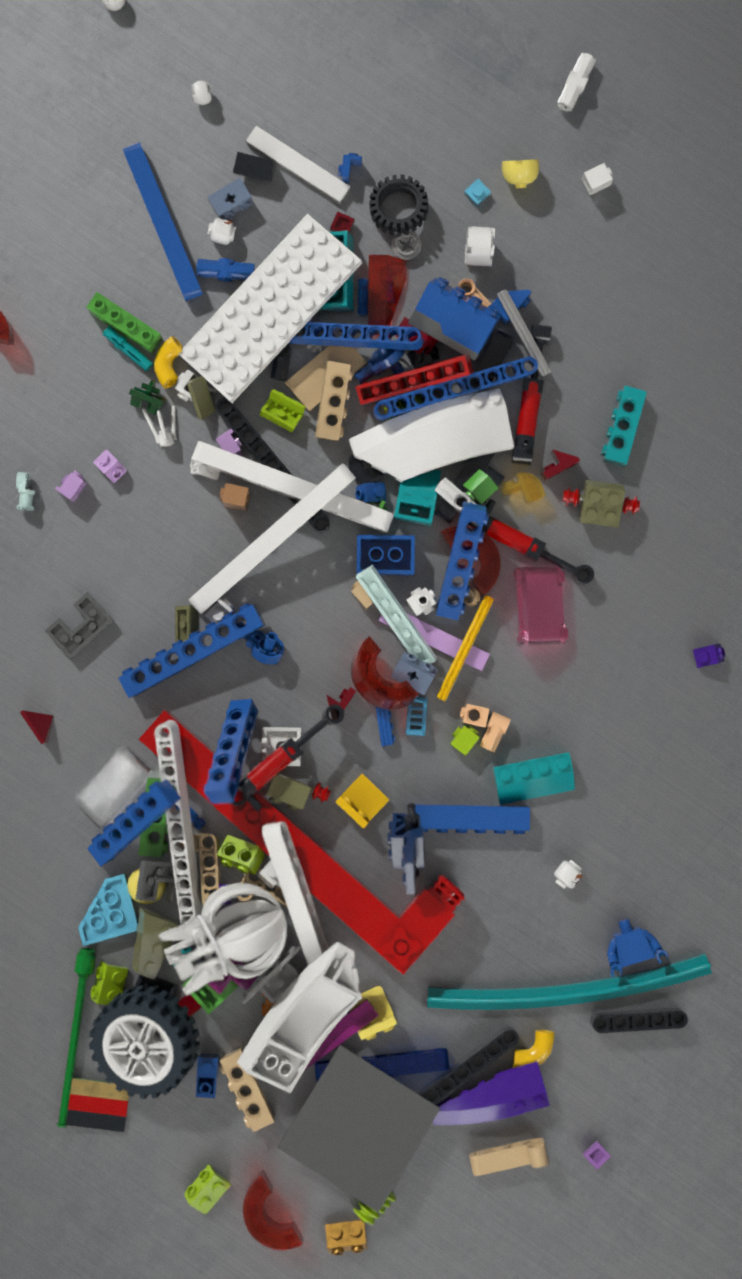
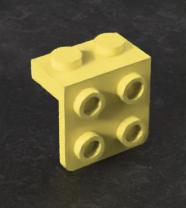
(386, 1018)

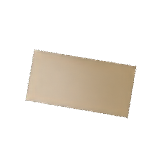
(309, 380)

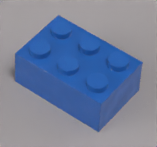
(387, 553)

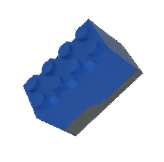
(455, 318)

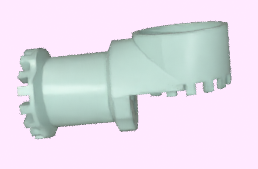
(26, 495)

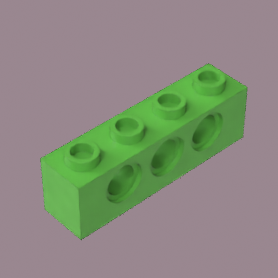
(124, 323)
(147, 846)

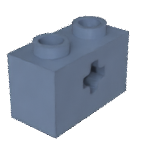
(236, 192)
(405, 671)

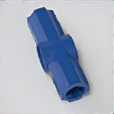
(224, 269)

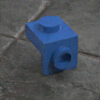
(348, 160)
(371, 492)

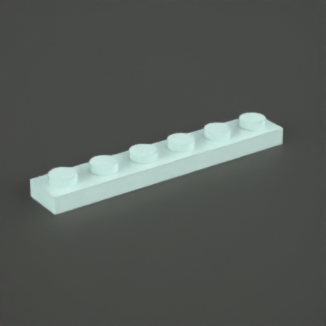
(395, 615)

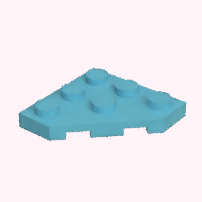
(110, 912)

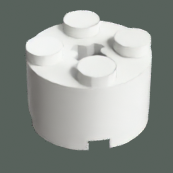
(479, 246)

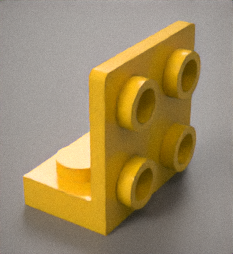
(362, 800)

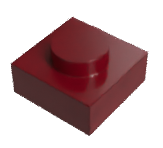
(342, 223)

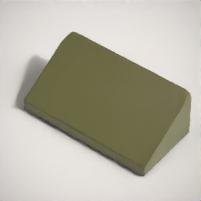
(201, 397)
(185, 622)

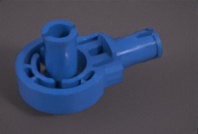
(379, 361)
(263, 646)

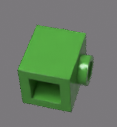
(480, 487)

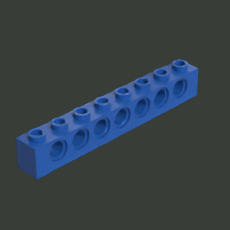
(134, 687)

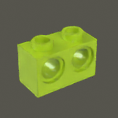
(242, 851)

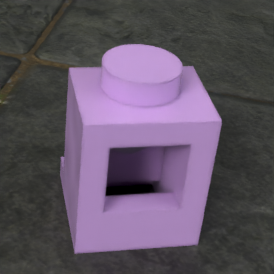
(229, 443)
(72, 485)

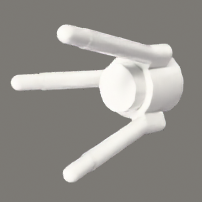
(165, 437)

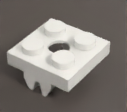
(273, 735)

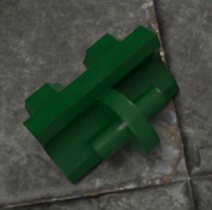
(139, 395)

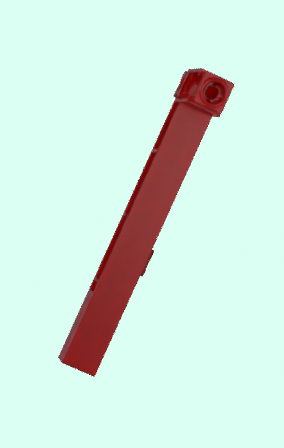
(392, 935)

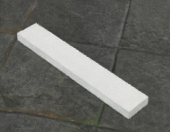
(298, 164)

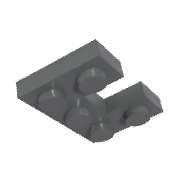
(75, 641)
(150, 875)

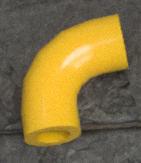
(164, 362)
(538, 1052)

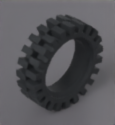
(395, 185)

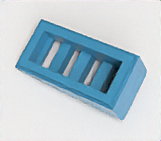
(423, 724)

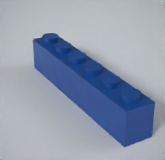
(474, 818)

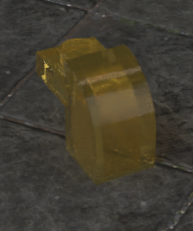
(528, 485)

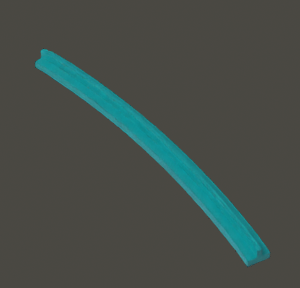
(569, 993)

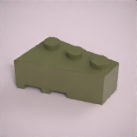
(149, 947)

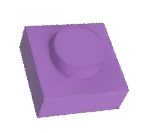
(596, 1155)

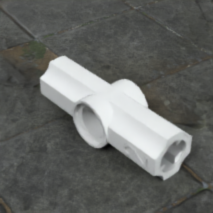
(576, 82)
(452, 494)

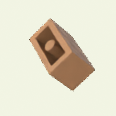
(235, 497)

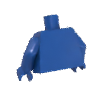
(632, 947)

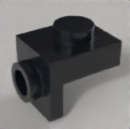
(422, 360)

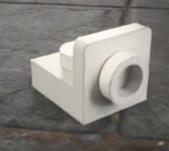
(219, 610)

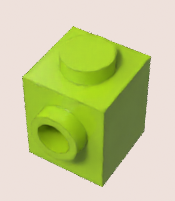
(464, 739)

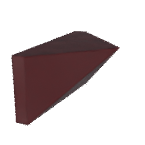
(39, 724)

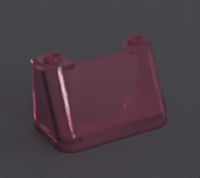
(540, 606)

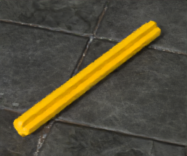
(465, 648)

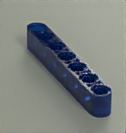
(402, 1063)

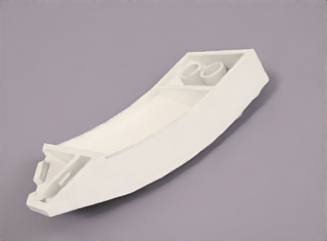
(437, 435)
(302, 1019)

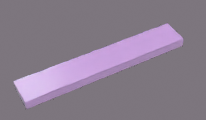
(446, 643)

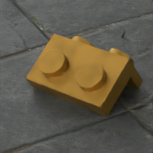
(346, 1237)

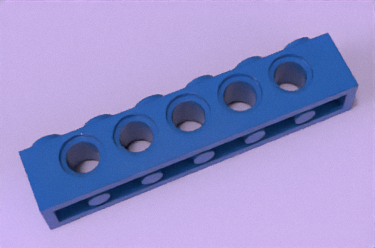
(469, 513)
(231, 751)
(133, 822)

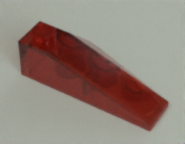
(385, 286)

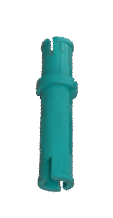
(121, 343)

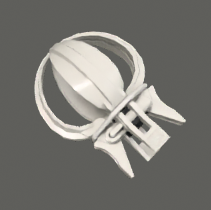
(235, 932)

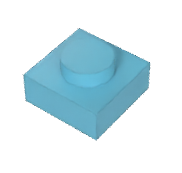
(477, 192)

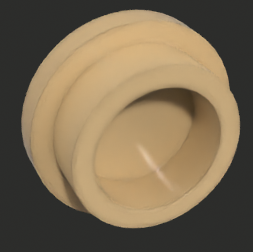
(473, 598)

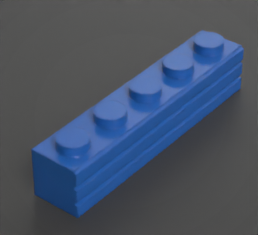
(385, 726)

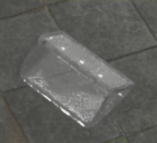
(113, 785)

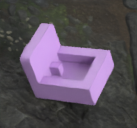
(110, 466)

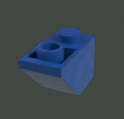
(520, 299)
(207, 1075)

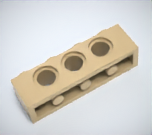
(333, 370)
(255, 1120)

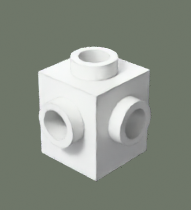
(418, 608)

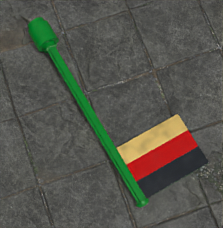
(89, 1101)

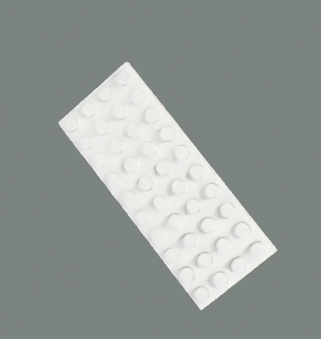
(270, 308)

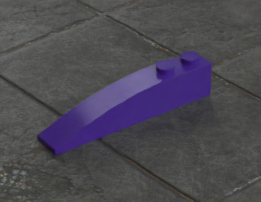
(502, 1097)

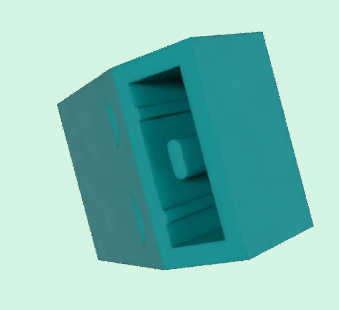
(418, 498)

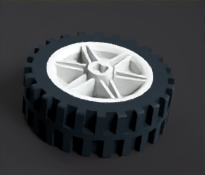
(132, 1052)

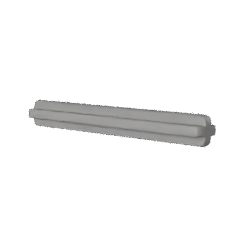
(523, 331)

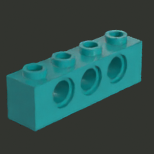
(635, 398)

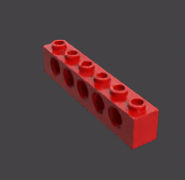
(414, 379)

